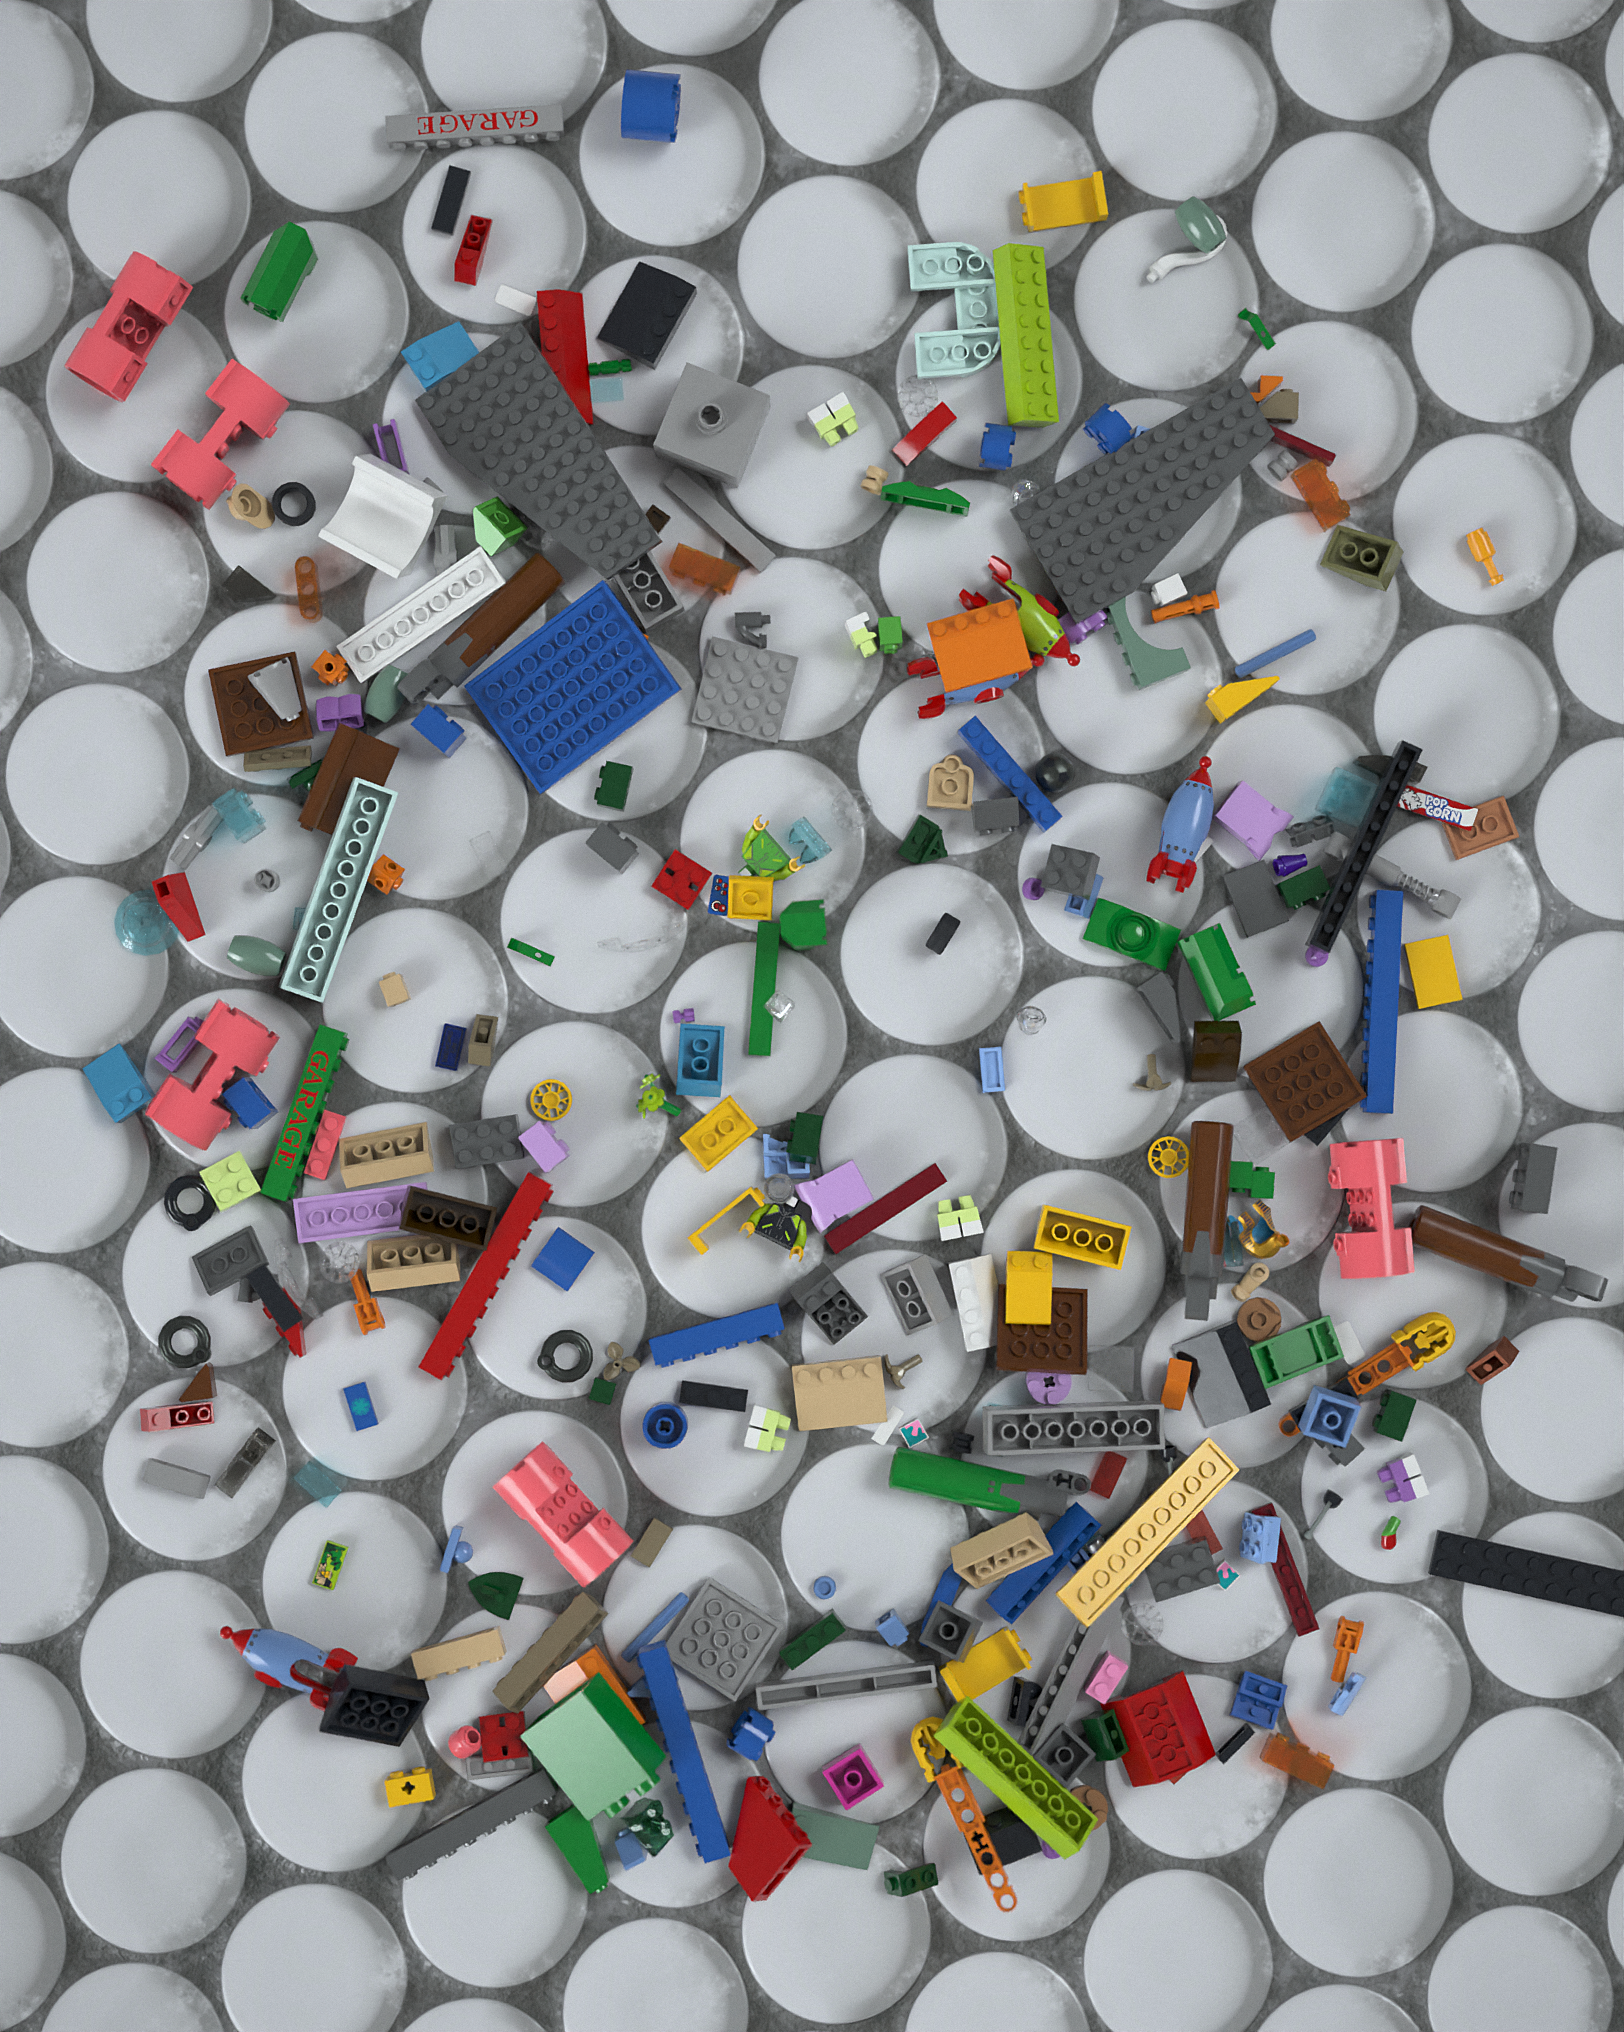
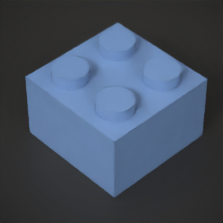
(1329, 1416)

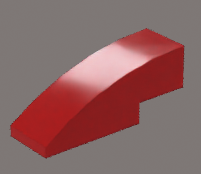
(924, 433)

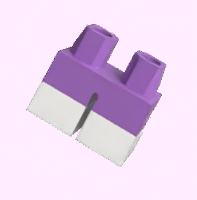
(1406, 1478)

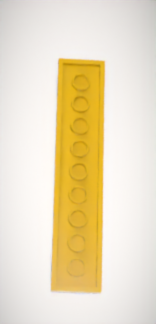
(1147, 1532)

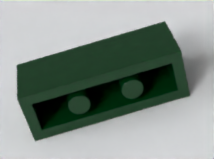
(812, 1639)

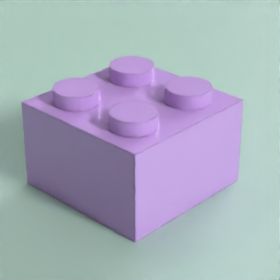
(544, 1145)

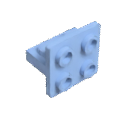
(1260, 1538)

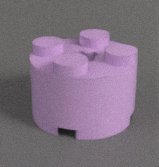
(1051, 1393)

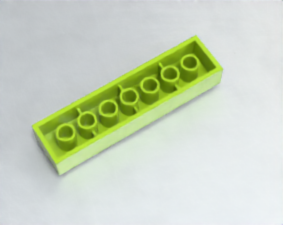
(1025, 335)
(1016, 1777)

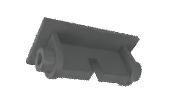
(1300, 832)

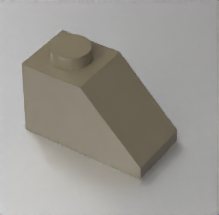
(1282, 407)
(482, 1040)

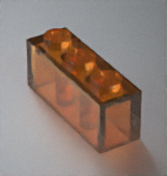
(1321, 494)
(704, 569)
(1297, 1759)

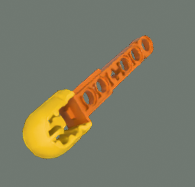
(1439, 1329)
(948, 1780)

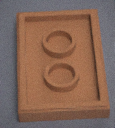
(1490, 828)

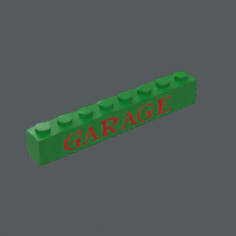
(304, 1113)

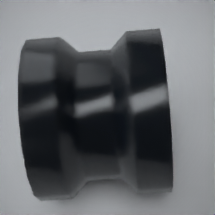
(961, 1442)

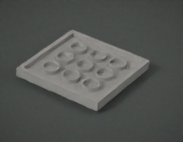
(744, 690)
(722, 1638)

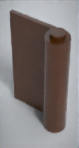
(348, 756)

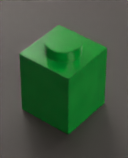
(1241, 1176)
(1262, 1183)

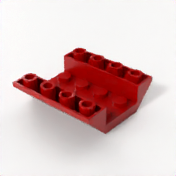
(1161, 1731)

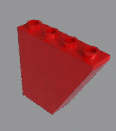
(765, 1841)

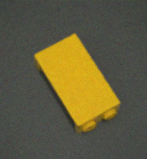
(1064, 203)
(697, 1240)
(986, 1665)

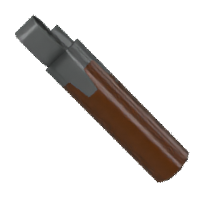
(484, 631)
(1205, 1214)
(1502, 1257)

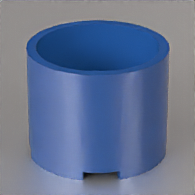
(650, 106)

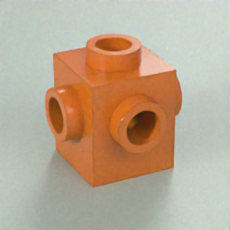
(324, 665)
(386, 874)

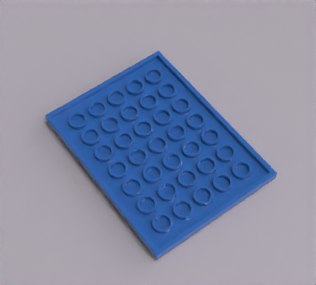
(572, 687)

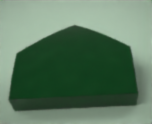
(923, 842)

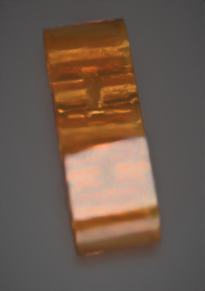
(313, 599)

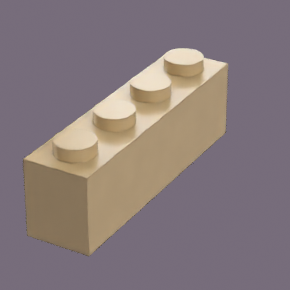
(458, 1653)

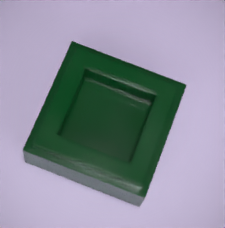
(602, 1391)

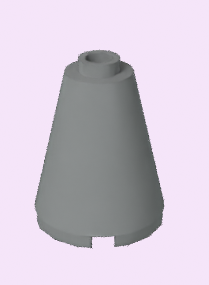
(278, 688)

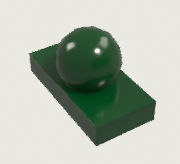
(305, 776)

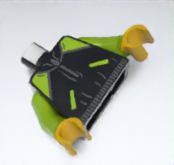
(779, 1225)

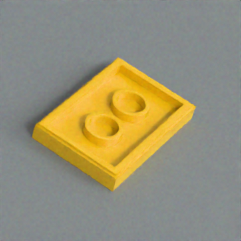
(1432, 971)
(718, 1133)

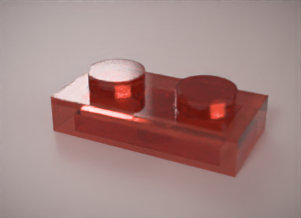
(1108, 1473)

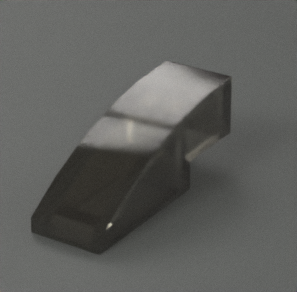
(1377, 764)
(245, 1462)

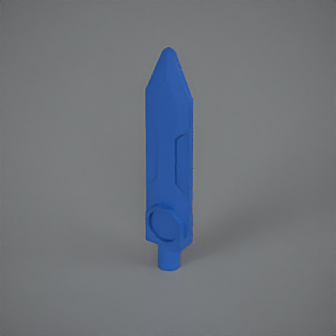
(945, 1592)

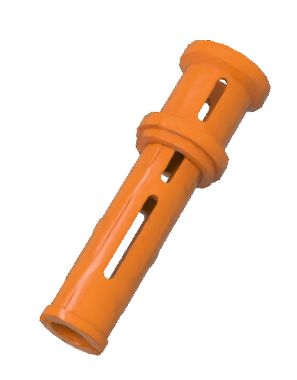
(1194, 605)

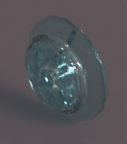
(141, 938)

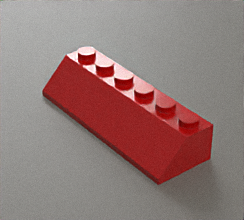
(566, 344)

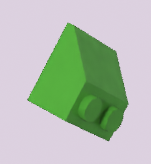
(496, 526)

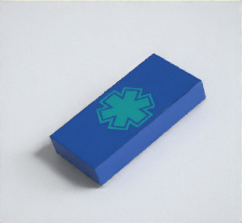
(361, 1406)

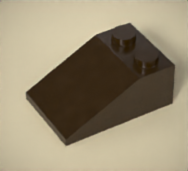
(1216, 1051)

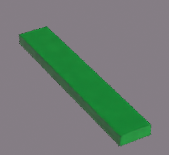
(763, 988)

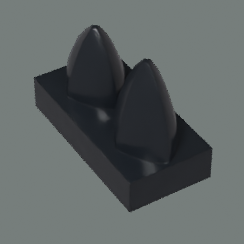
(1019, 1707)

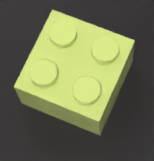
(230, 1181)

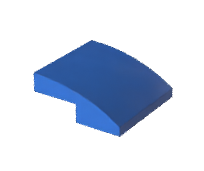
(562, 1259)
(1258, 1700)

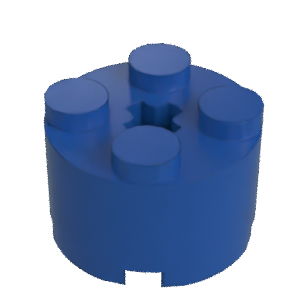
(1108, 429)
(996, 446)
(662, 1437)
(751, 1734)

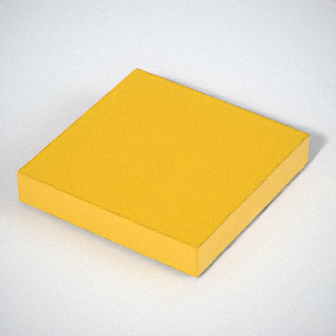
(750, 897)

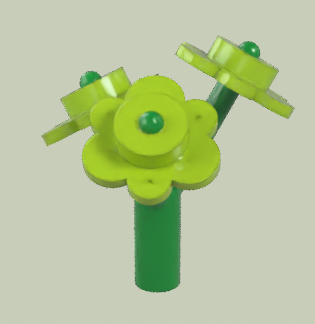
(654, 1098)

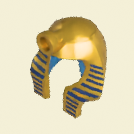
(1262, 1240)

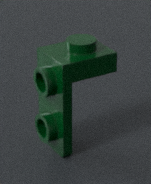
(910, 1881)

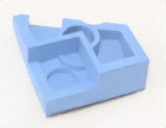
(777, 1160)
(1344, 1697)

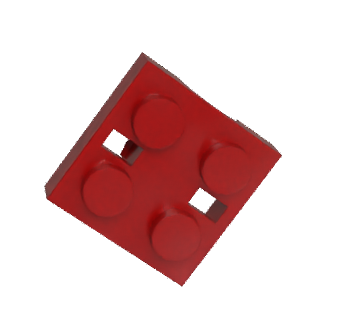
(678, 885)
(508, 1736)

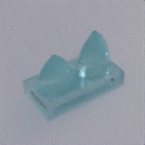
(815, 845)

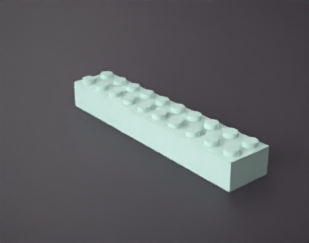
(338, 889)

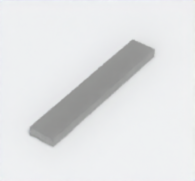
(719, 520)

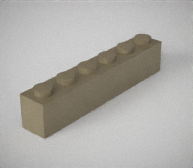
(549, 1652)

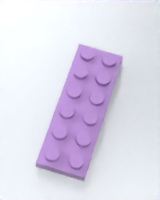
(350, 1213)

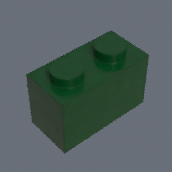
(614, 785)
(1303, 887)
(805, 1138)
(1393, 1415)
(1105, 1735)

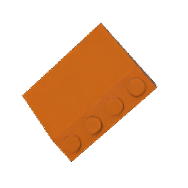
(979, 645)
(583, 1668)

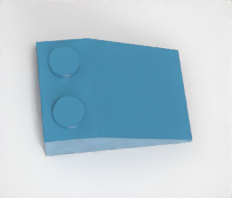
(439, 354)
(700, 1060)
(119, 1084)

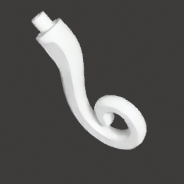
(1166, 263)

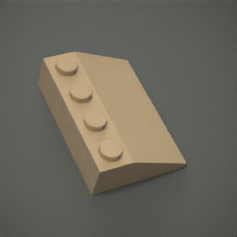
(839, 1393)

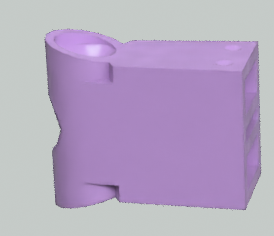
(1251, 818)
(834, 1194)

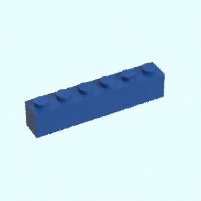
(1009, 774)
(717, 1334)
(1026, 1584)

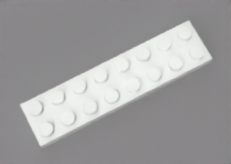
(421, 614)

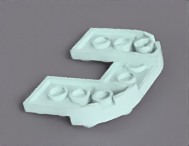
(977, 333)

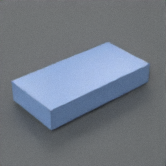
(992, 1069)

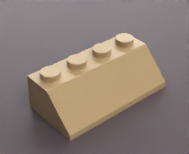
(386, 1155)
(411, 1262)
(1000, 1551)

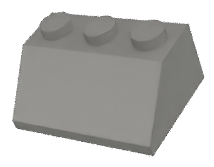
(916, 1294)

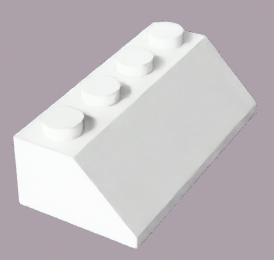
(976, 1300)

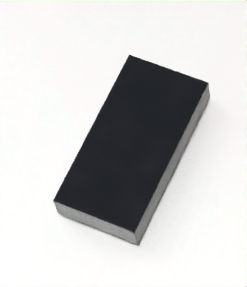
(1235, 1743)

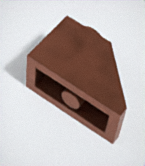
(1493, 1360)

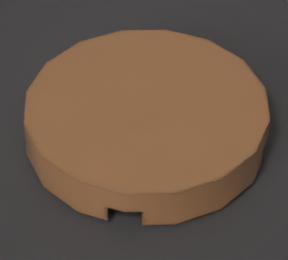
(1258, 1319)

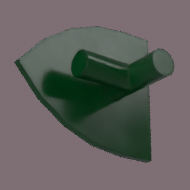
(496, 1592)

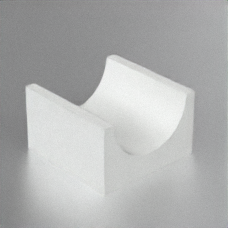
(384, 516)

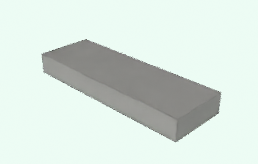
(479, 1770)

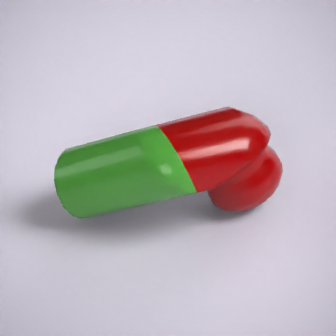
(1388, 1536)

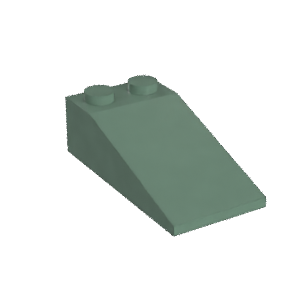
(836, 1837)

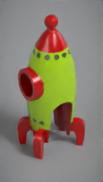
(1037, 614)

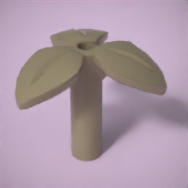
(1154, 1080)
(612, 1370)
(897, 1372)

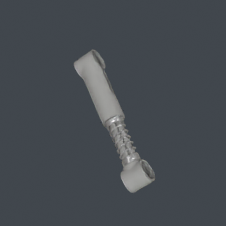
(1442, 901)

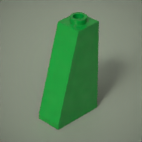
(580, 1847)

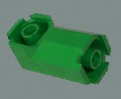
(281, 271)
(804, 924)
(1215, 973)

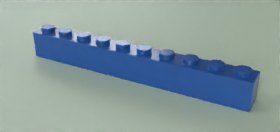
(1382, 1001)
(684, 1751)

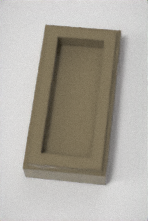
(651, 1542)

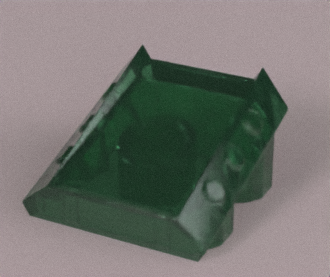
(649, 1825)

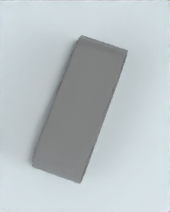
(176, 1478)

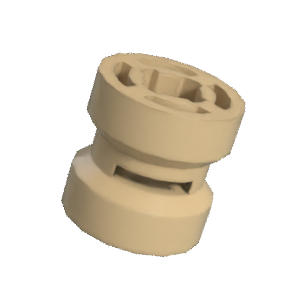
(874, 480)

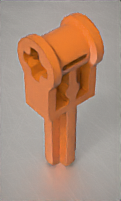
(366, 1308)
(1347, 1642)

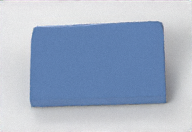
(1082, 906)

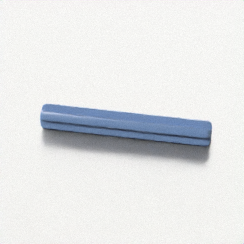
(1275, 653)
(655, 1627)

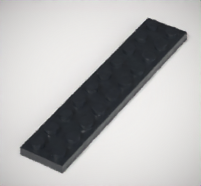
(1528, 1573)

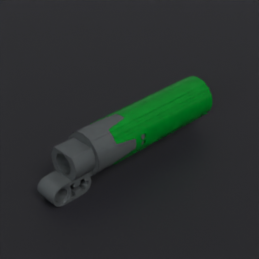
(981, 1484)

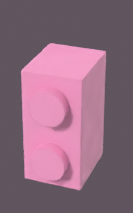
(1105, 1677)

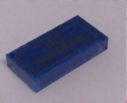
(451, 1047)

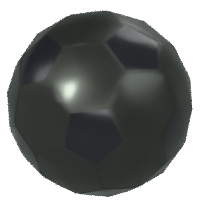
(1054, 772)

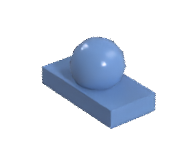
(456, 1550)

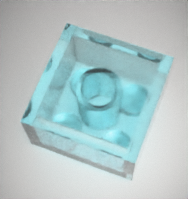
(1345, 797)
(239, 815)

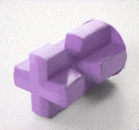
(687, 1015)

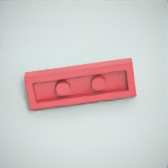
(325, 1144)

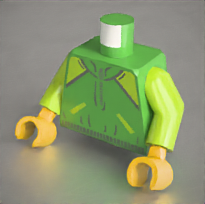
(765, 855)

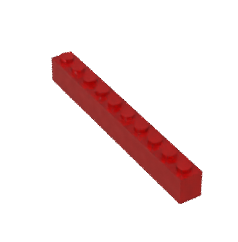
(486, 1275)

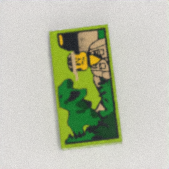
(330, 1565)

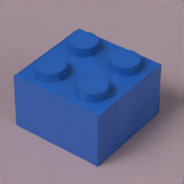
(441, 733)
(249, 1103)

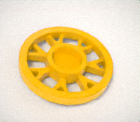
(551, 1099)
(1168, 1157)

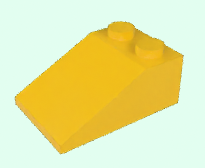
(1234, 696)
(1028, 1287)

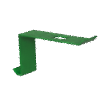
(1258, 326)
(530, 951)

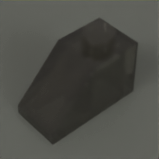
(245, 587)

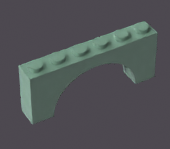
(1146, 662)

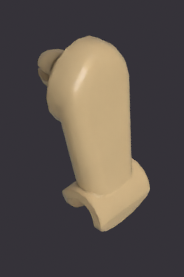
(1253, 1278)

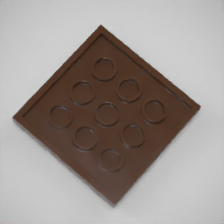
(246, 717)
(1304, 1082)
(1046, 1348)

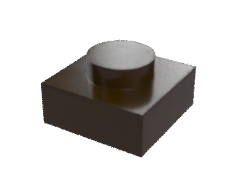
(657, 518)

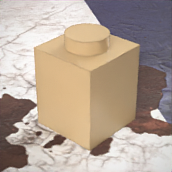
(394, 989)

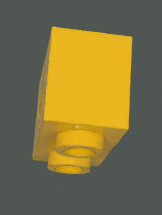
(400, 1795)

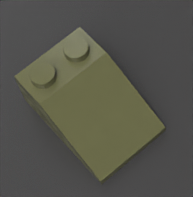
(1362, 557)

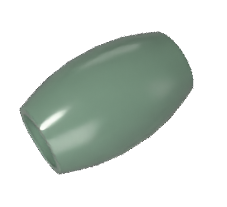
(1200, 225)
(383, 696)
(256, 955)

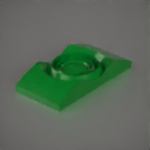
(925, 497)
(1131, 934)
(1296, 1351)

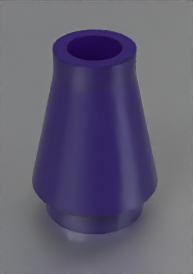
(1288, 864)

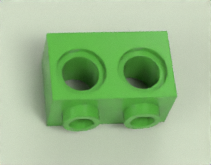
(890, 634)

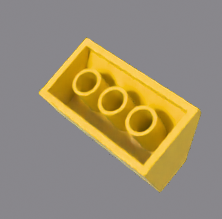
(1081, 1237)

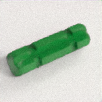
(610, 367)

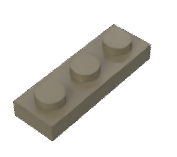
(278, 758)

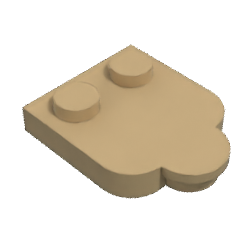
(950, 785)

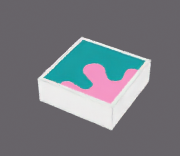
(913, 1433)
(1227, 1574)

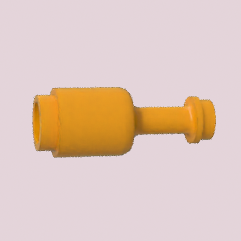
(1483, 551)

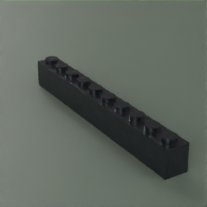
(1363, 847)

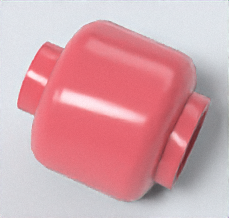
(464, 1742)

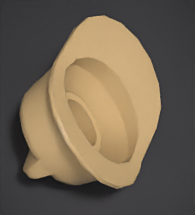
(250, 506)

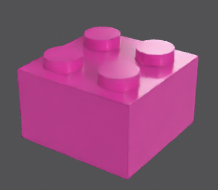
(853, 1776)

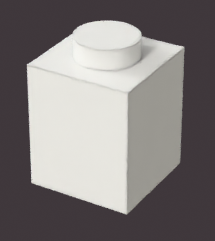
(1168, 590)

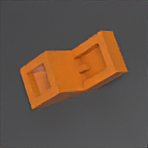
(1266, 386)
(1175, 1384)

